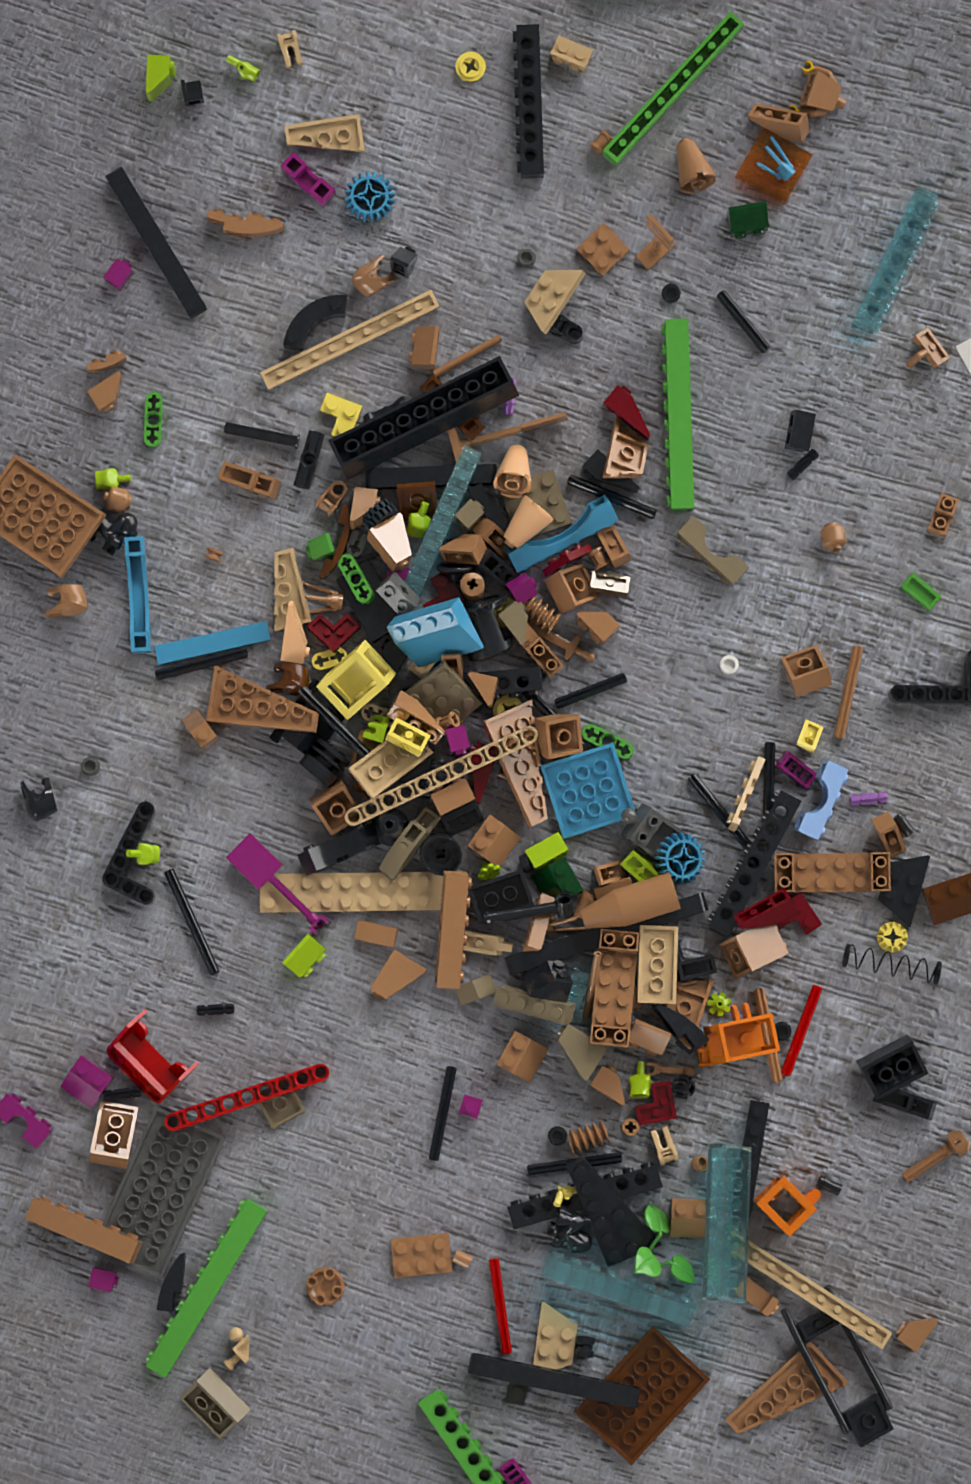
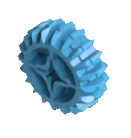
(361, 196)
(680, 851)

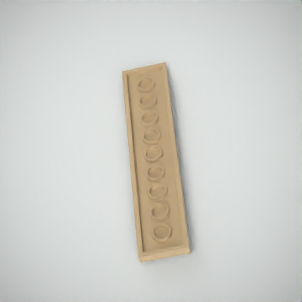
(355, 892)

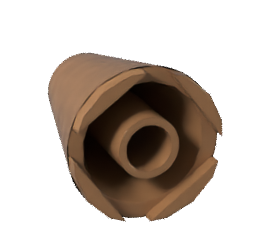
(693, 167)

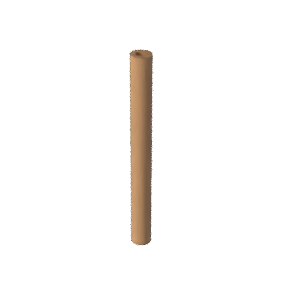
(466, 356)
(591, 985)

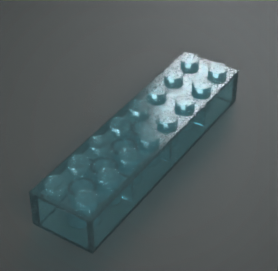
(727, 1223)
(618, 1289)

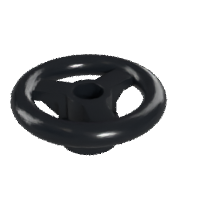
(454, 570)

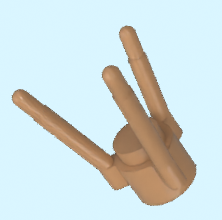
(333, 600)
(552, 925)

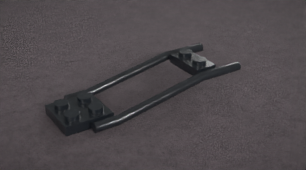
(867, 1418)

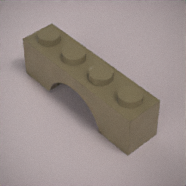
(729, 568)
(520, 1001)

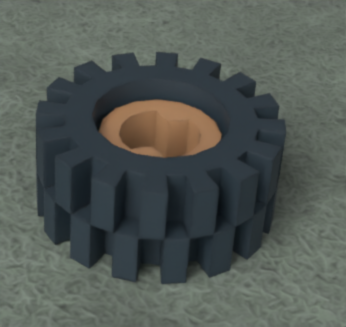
(380, 513)

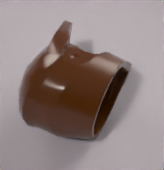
(294, 678)

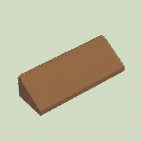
(537, 927)

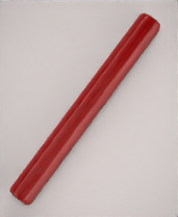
(801, 1030)
(500, 1306)

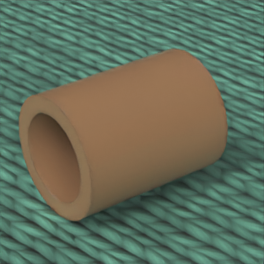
(462, 1259)

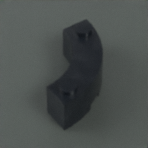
(312, 315)
(338, 849)

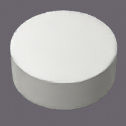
(729, 664)

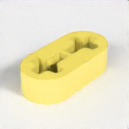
(327, 654)

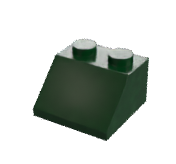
(747, 220)
(557, 879)

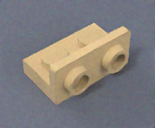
(571, 54)

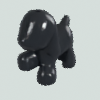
(123, 526)
(568, 1230)

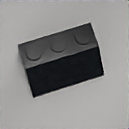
(304, 740)
(892, 1067)

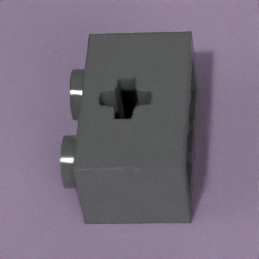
(398, 594)

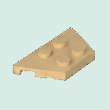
(552, 295)
(554, 1339)

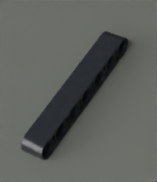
(389, 477)

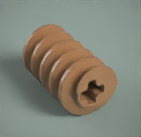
(467, 581)
(541, 614)
(588, 1137)

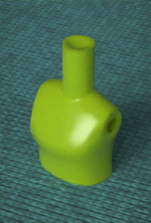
(245, 69)
(109, 478)
(418, 522)
(145, 854)
(640, 1082)

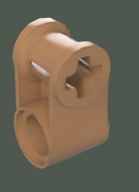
(331, 499)

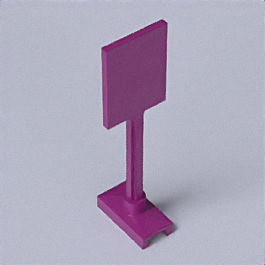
(260, 866)

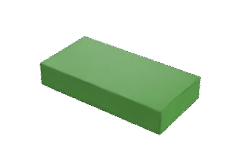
(920, 591)

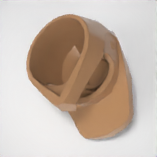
(367, 280)
(72, 601)

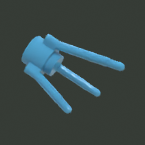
(785, 169)

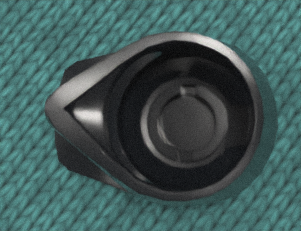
(39, 805)

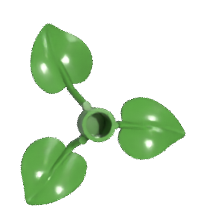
(647, 1263)

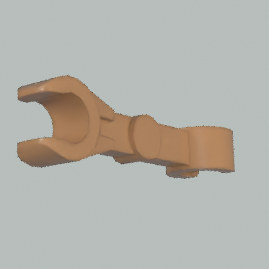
(676, 1070)

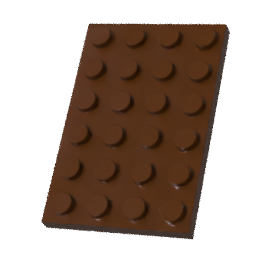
(666, 1384)

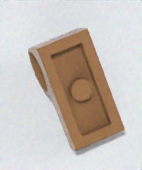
(614, 546)

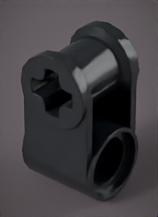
(564, 328)

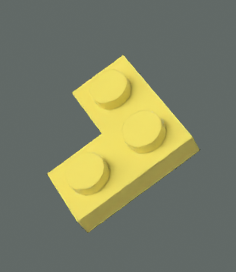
(345, 411)

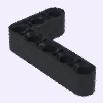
(945, 691)
(121, 852)

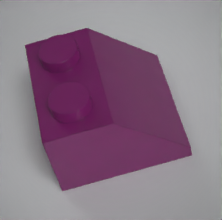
(86, 1081)

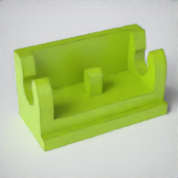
(377, 731)
(547, 851)
(639, 866)

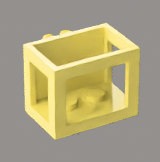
(356, 679)

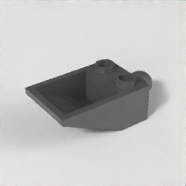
(647, 829)

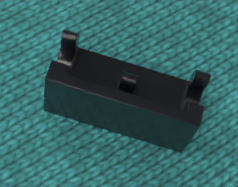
(800, 431)
(462, 818)

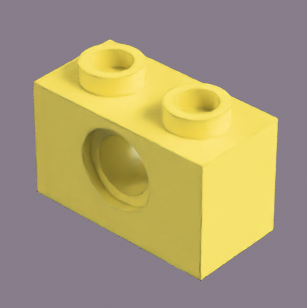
(407, 737)

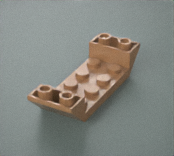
(832, 872)
(614, 988)

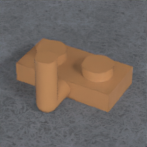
(929, 348)

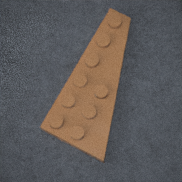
(248, 704)
(522, 765)
(785, 1390)

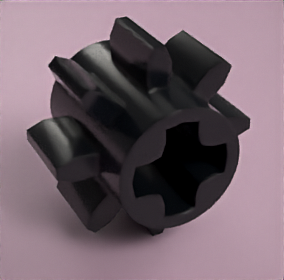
(683, 1087)

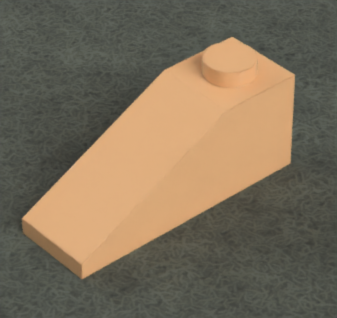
(294, 640)

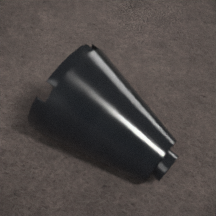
(386, 835)

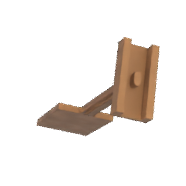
(658, 247)
(458, 444)

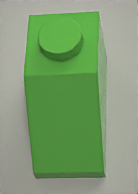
(320, 548)

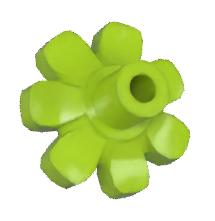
(488, 871)
(714, 1004)

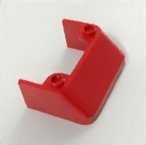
(144, 1063)

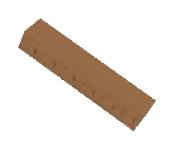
(451, 929)
(84, 1230)

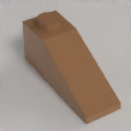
(783, 122)

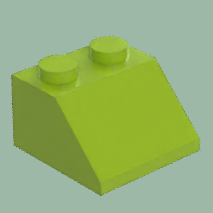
(159, 75)
(304, 956)

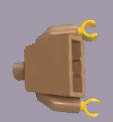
(820, 93)

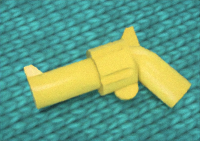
(566, 1192)

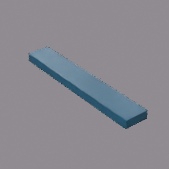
(212, 643)

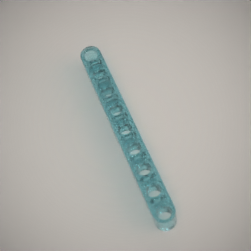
(442, 519)

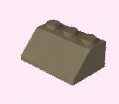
(215, 1403)

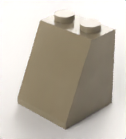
(579, 1050)

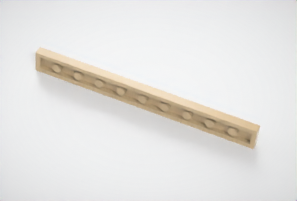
(349, 340)
(817, 1296)

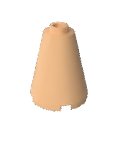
(514, 473)
(526, 523)

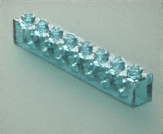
(920, 198)

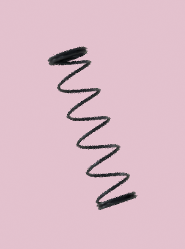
(937, 971)

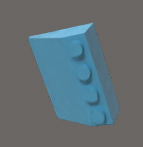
(434, 632)

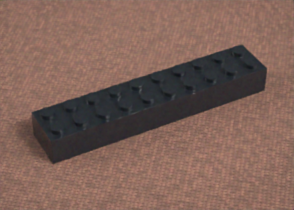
(423, 417)

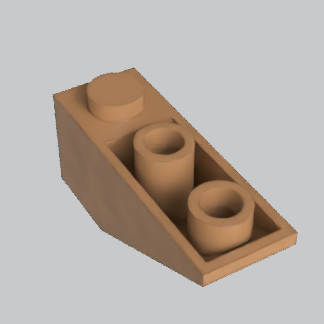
(412, 712)

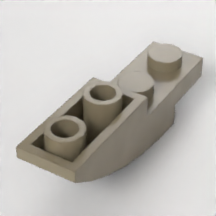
(408, 843)

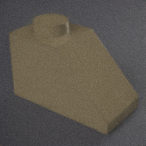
(469, 515)
(515, 620)

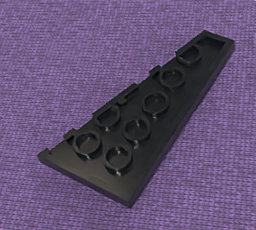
(612, 1221)

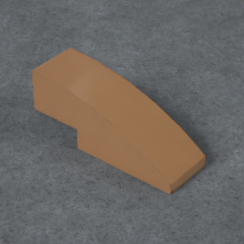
(249, 480)

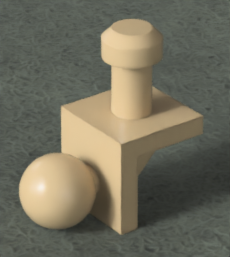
(241, 1349)

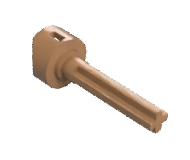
(940, 1154)

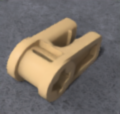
(290, 41)
(664, 1151)

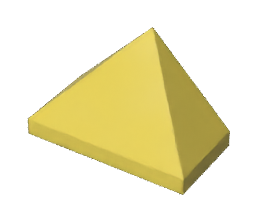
(809, 736)

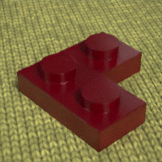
(566, 558)
(445, 588)
(333, 635)
(806, 918)
(661, 1109)

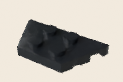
(906, 885)

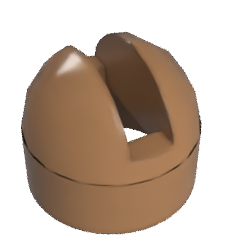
(699, 1163)

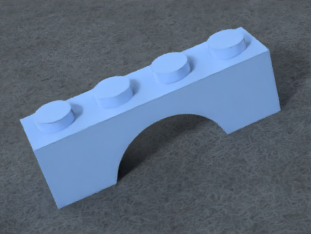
(831, 778)

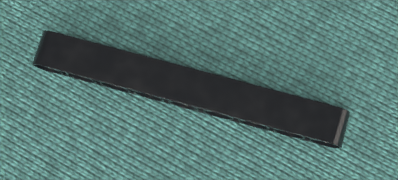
(156, 242)
(554, 1380)

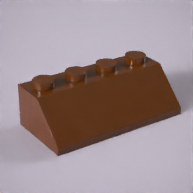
(948, 899)

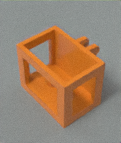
(740, 1037)
(806, 1202)

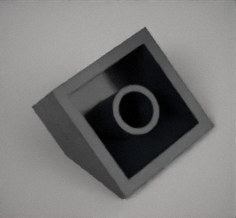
(549, 981)

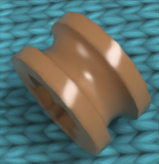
(214, 554)

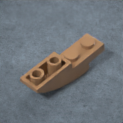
(252, 226)
(541, 653)

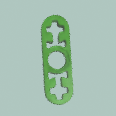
(148, 405)
(354, 565)
(592, 739)

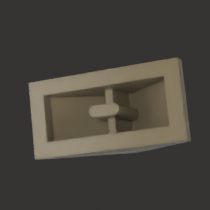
(476, 989)

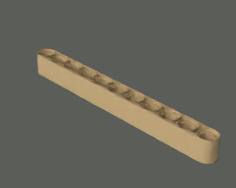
(413, 784)

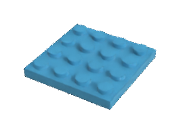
(587, 790)

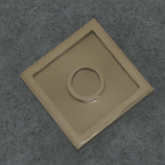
(281, 1108)

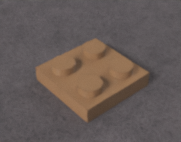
(602, 249)

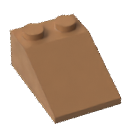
(113, 1134)

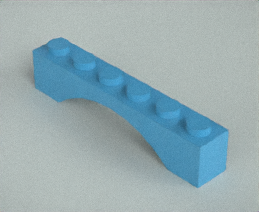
(594, 518)
(138, 595)

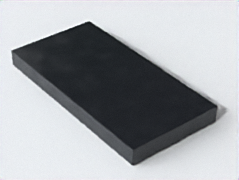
(373, 616)

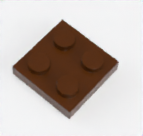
(411, 496)

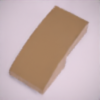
(112, 360)
(942, 515)
(376, 933)

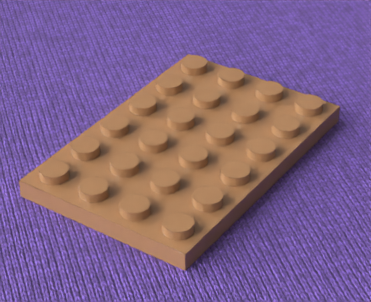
(44, 516)

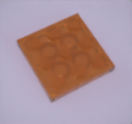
(764, 181)

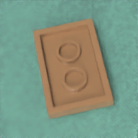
(421, 1255)

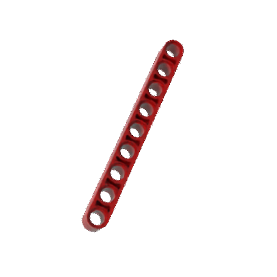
(253, 1090)

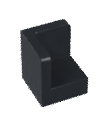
(192, 92)

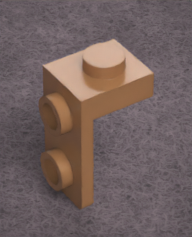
(760, 1298)

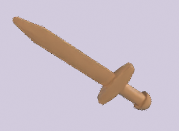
(570, 647)

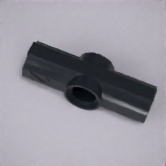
(312, 448)

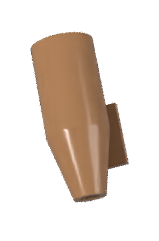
(628, 903)

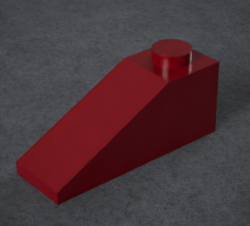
(624, 407)
(482, 774)
(769, 911)

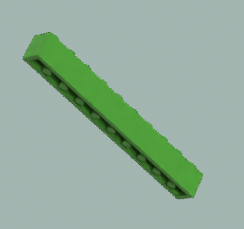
(673, 89)
(678, 414)
(206, 1288)

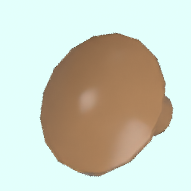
(325, 1286)

